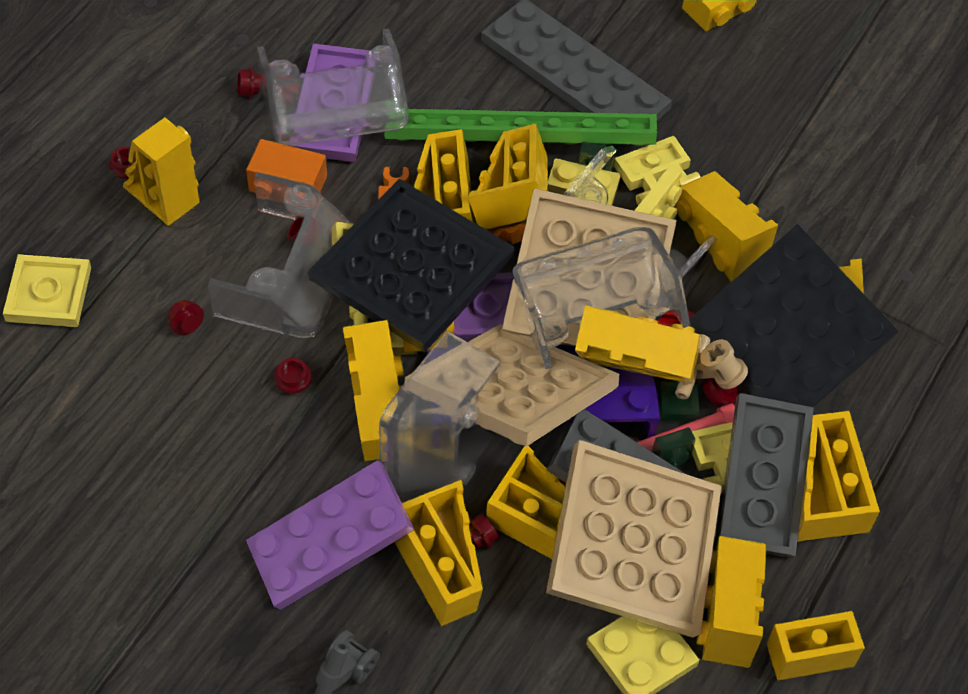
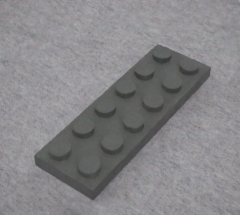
(570, 64)

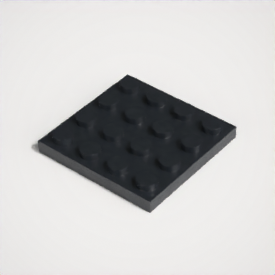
(411, 264)
(795, 322)

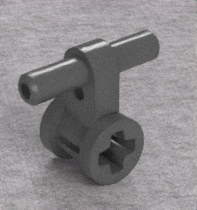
(344, 661)

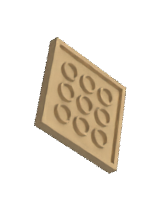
(566, 221)
(527, 399)
(635, 539)

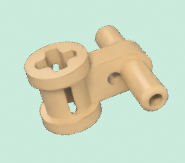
(717, 362)

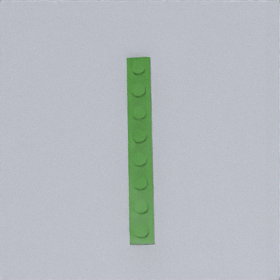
(552, 126)

